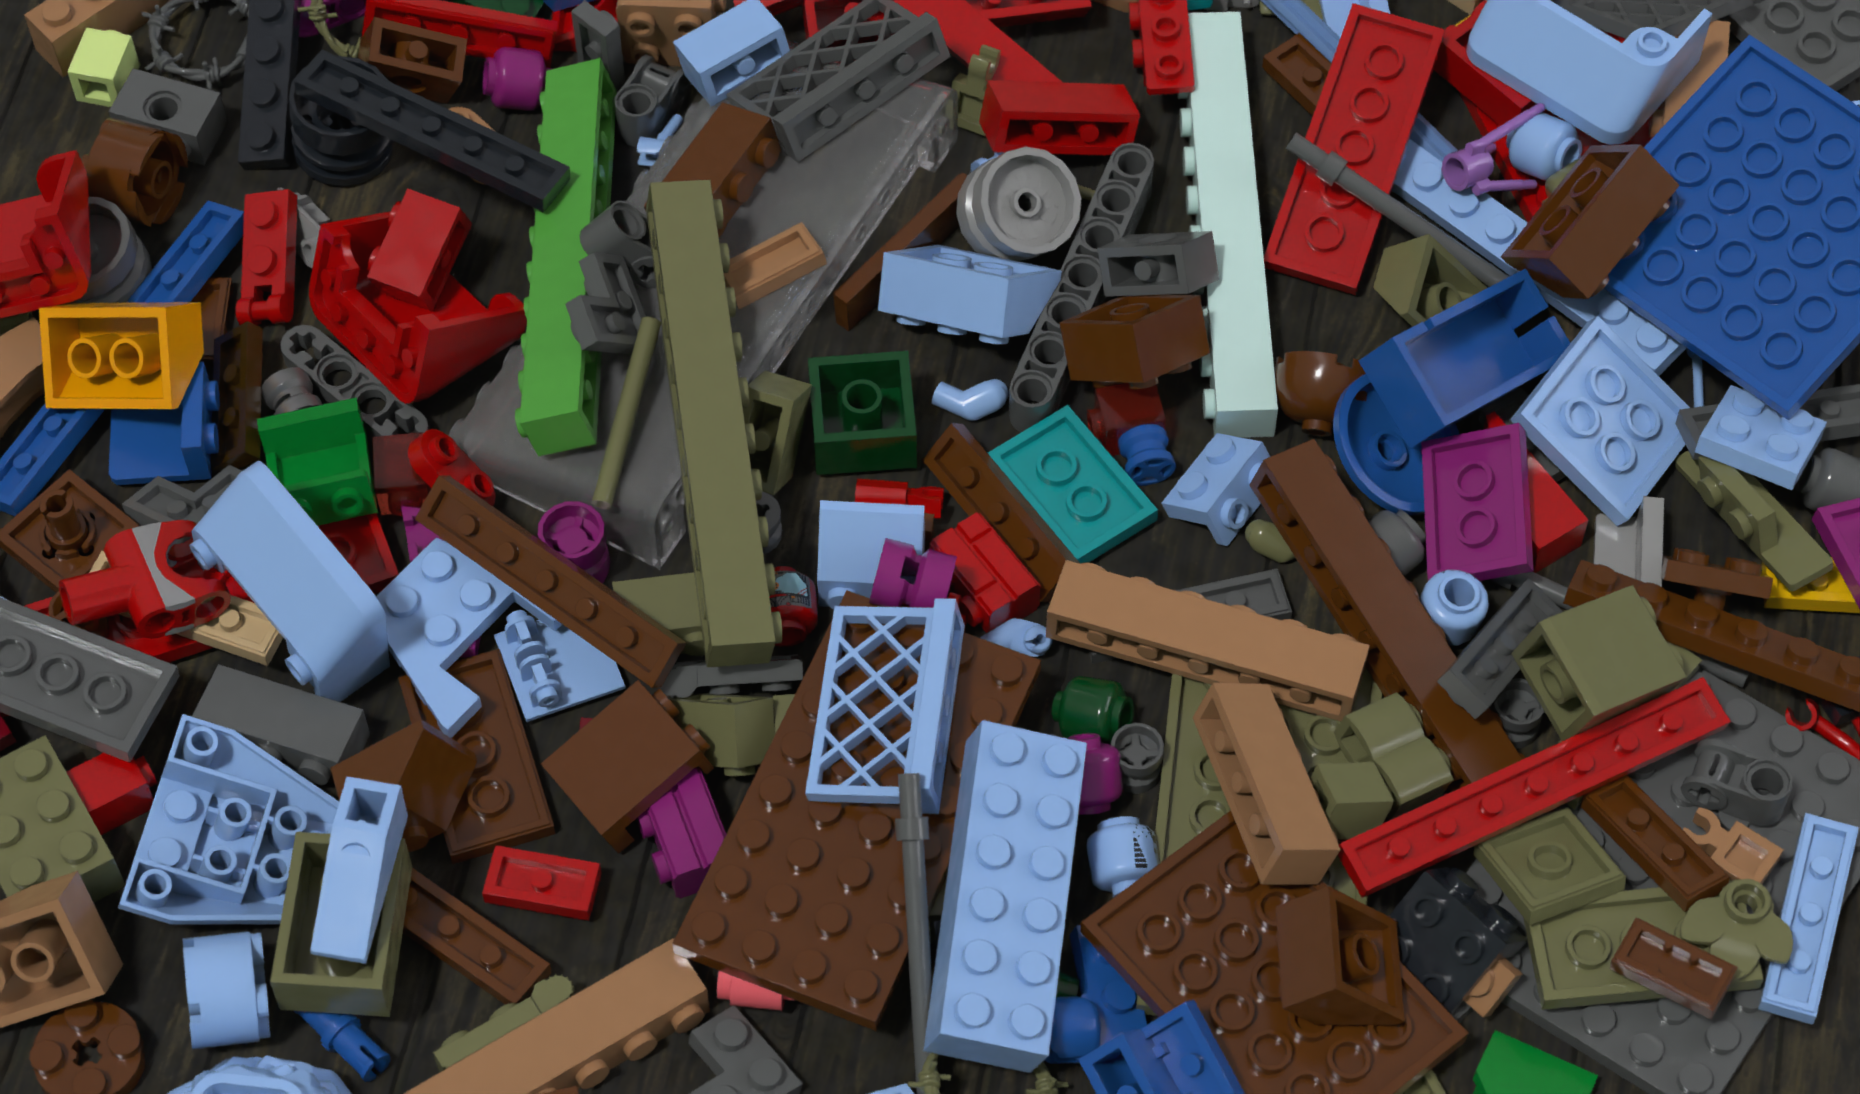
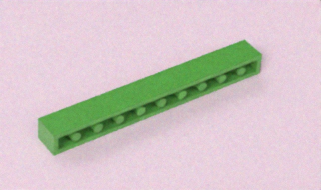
(558, 376)

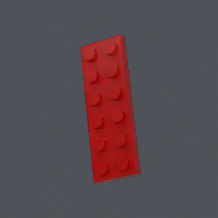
(1368, 121)

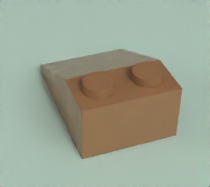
(52, 949)

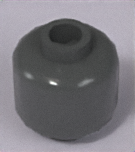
(1829, 479)
(1402, 537)

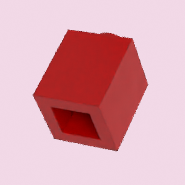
(113, 789)

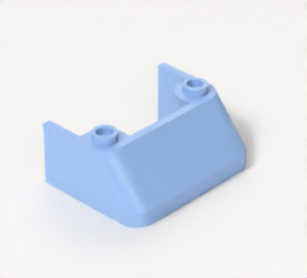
(1581, 70)
(297, 582)

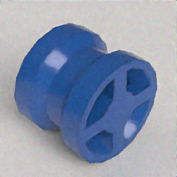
(1146, 454)

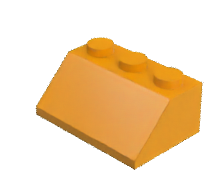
(120, 354)

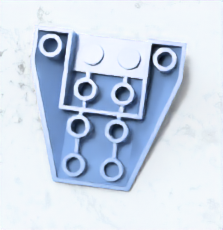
(221, 831)

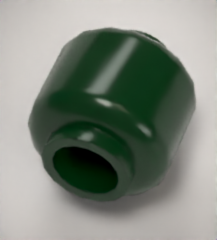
(1092, 707)

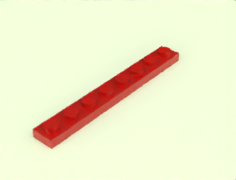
(1531, 787)

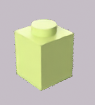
(102, 66)

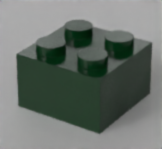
(862, 412)

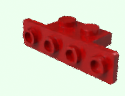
(1163, 45)

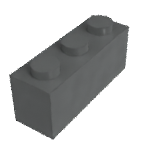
(287, 723)

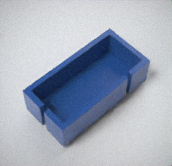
(1464, 358)

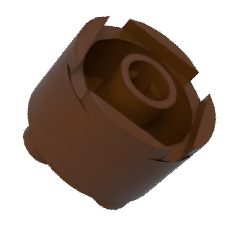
(136, 170)

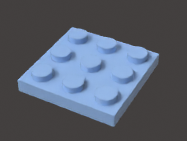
(1605, 420)

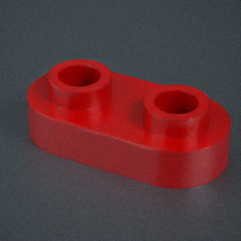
(438, 454)

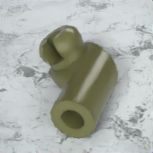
(1267, 541)

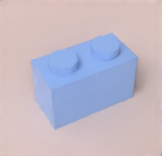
(730, 49)

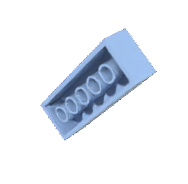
(1006, 897)

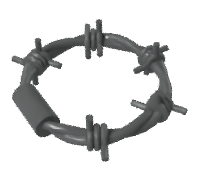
(166, 63)

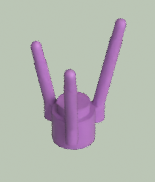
(1474, 163)

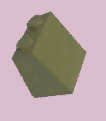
(1598, 661)

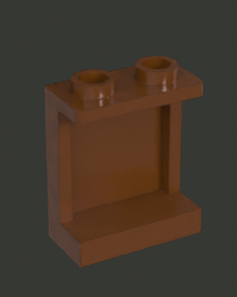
(626, 761)

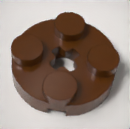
(84, 1025)

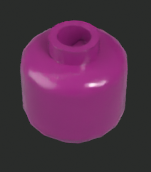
(515, 78)
(1101, 775)

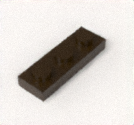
(239, 378)

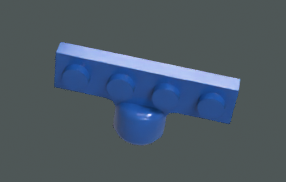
(1101, 1011)

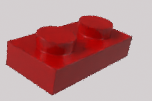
(542, 882)

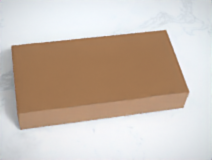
(773, 264)

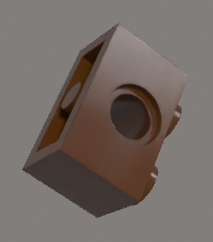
(415, 58)

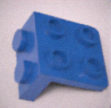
(167, 441)

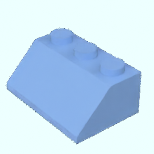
(965, 291)

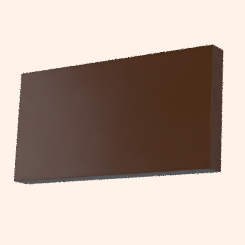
(504, 793)

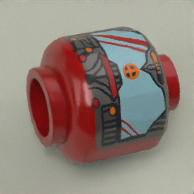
(796, 604)

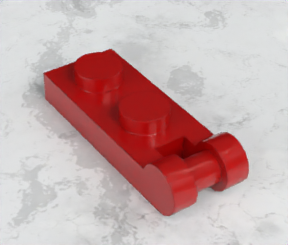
(268, 257)

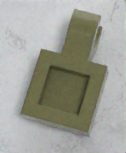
(972, 87)

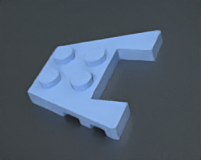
(434, 617)

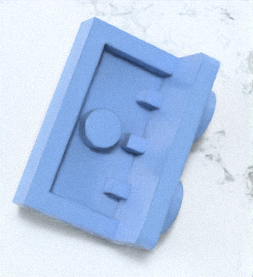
(1217, 487)

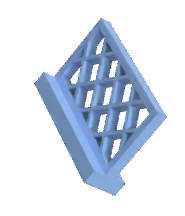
(931, 695)

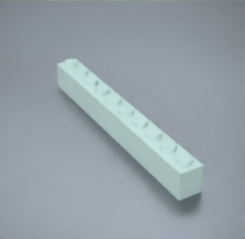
(1226, 202)

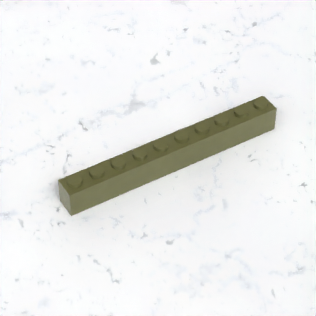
(711, 426)

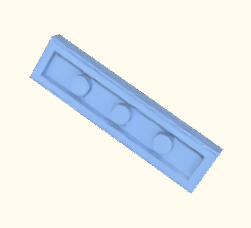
(1812, 913)

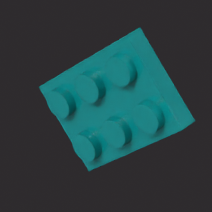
(1075, 485)

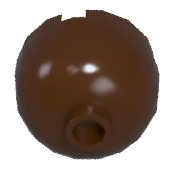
(1311, 386)

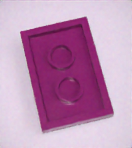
(1478, 503)

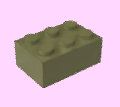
(48, 826)
(327, 983)

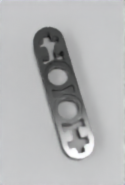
(361, 384)

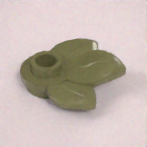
(1738, 935)

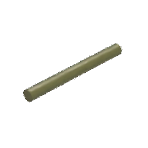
(626, 413)

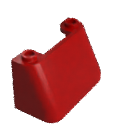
(46, 240)
(398, 342)

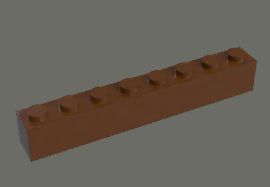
(1376, 605)

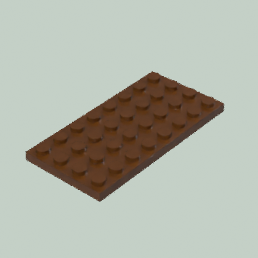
(816, 890)

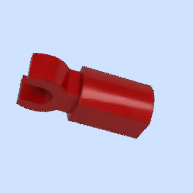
(899, 493)

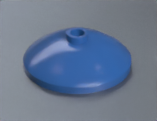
(1377, 452)

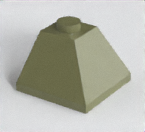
(1423, 279)

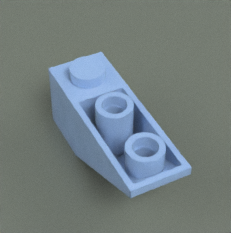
(358, 868)

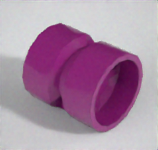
(578, 535)
(932, 574)

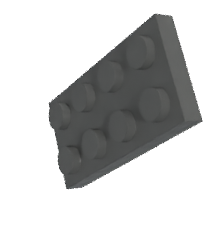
(79, 682)

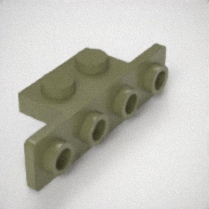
(1757, 520)

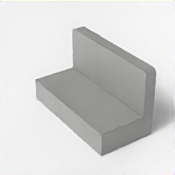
(1635, 545)

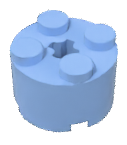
(226, 989)

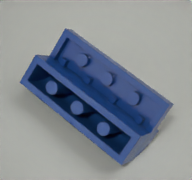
(1163, 1058)

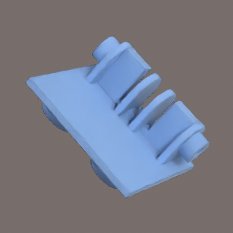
(553, 667)

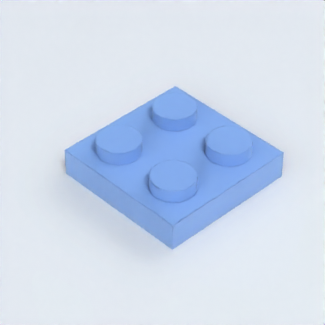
(1759, 439)

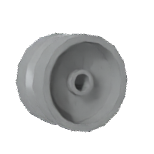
(1019, 205)

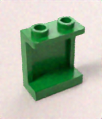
(322, 459)

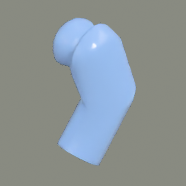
(974, 402)
(1020, 636)

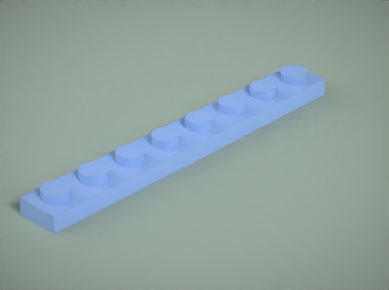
(1492, 228)

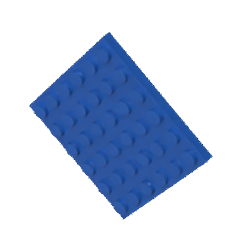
(1763, 231)

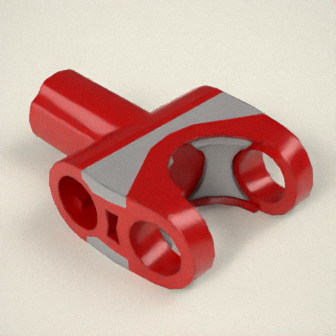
(145, 583)

